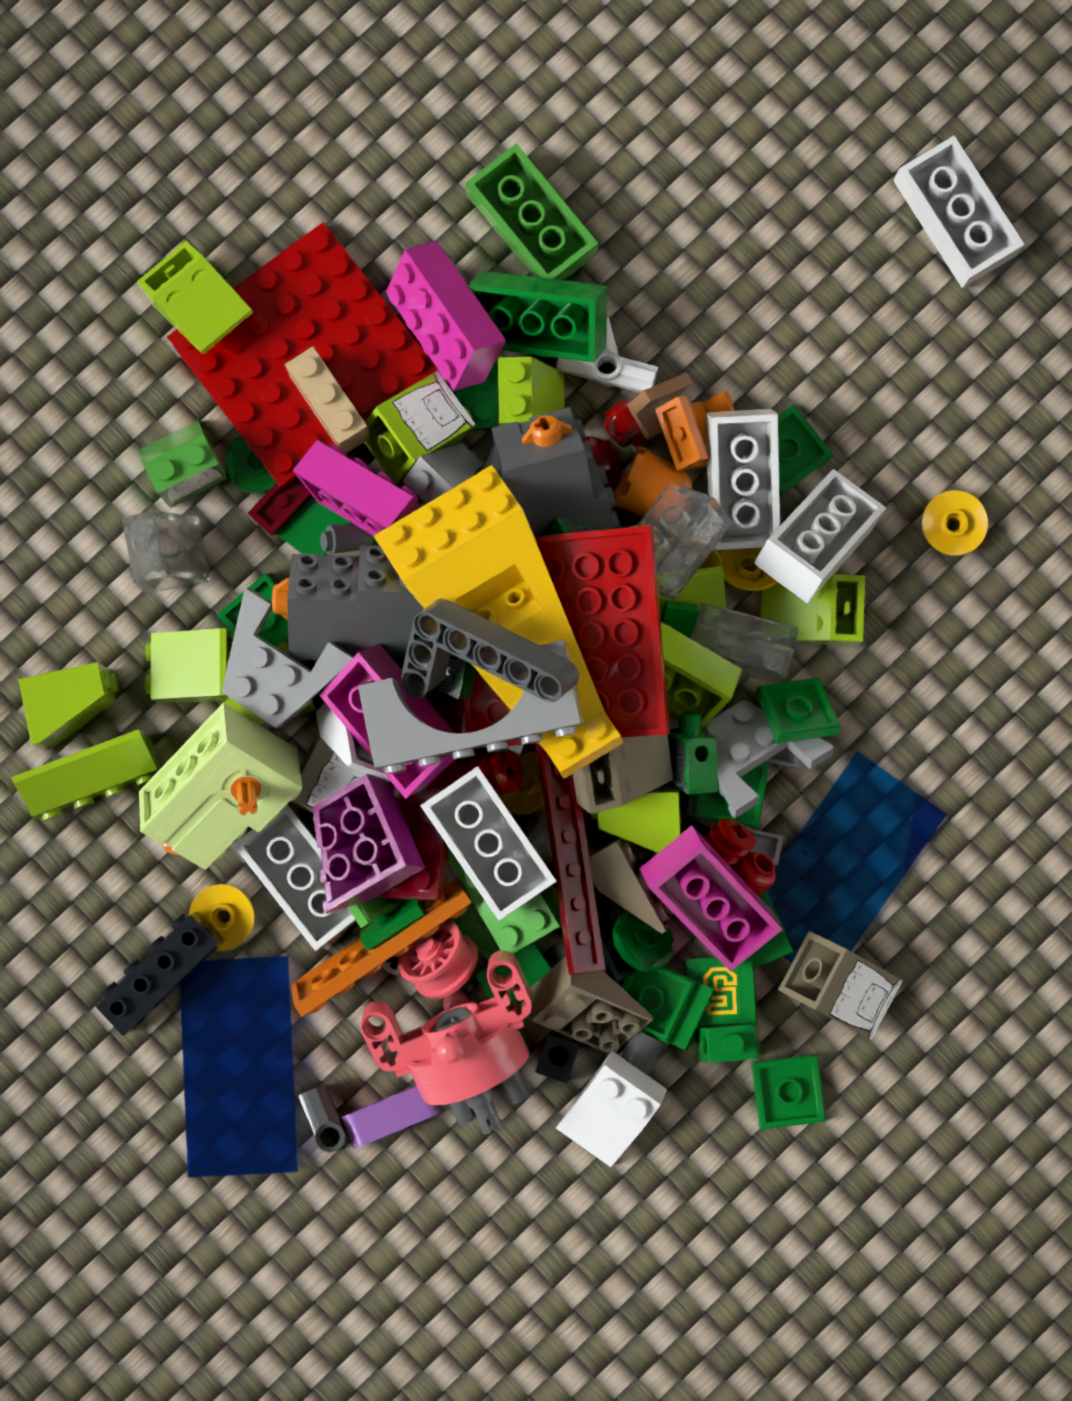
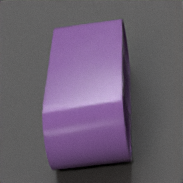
(387, 1116)

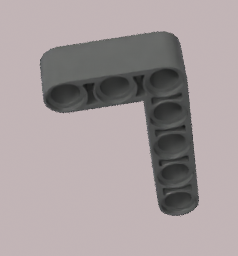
(451, 629)

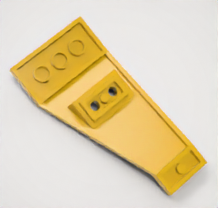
(484, 557)

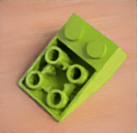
(194, 297)
(829, 618)

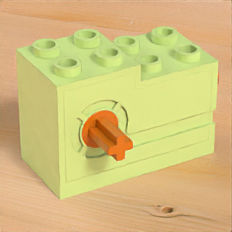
(218, 786)

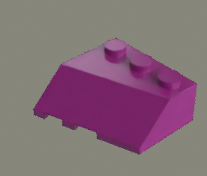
(363, 843)

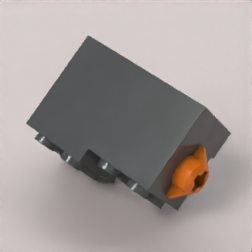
(554, 472)
(346, 603)

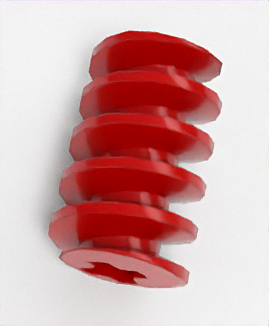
(500, 769)
(730, 840)

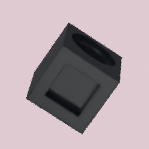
(557, 1071)

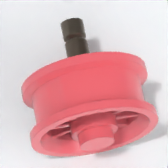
(440, 962)

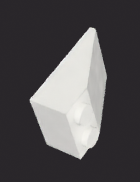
(344, 743)
(612, 1109)

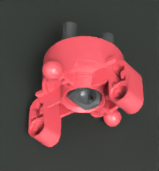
(462, 1049)

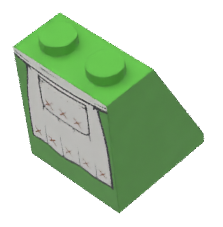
(182, 464)

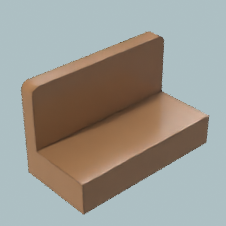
(648, 400)

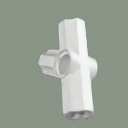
(628, 373)

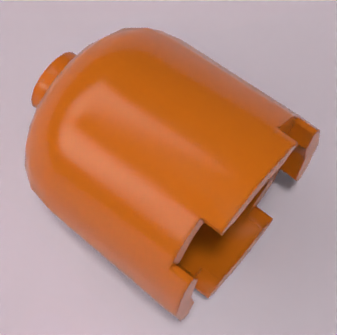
(646, 482)

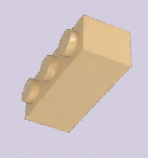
(327, 400)

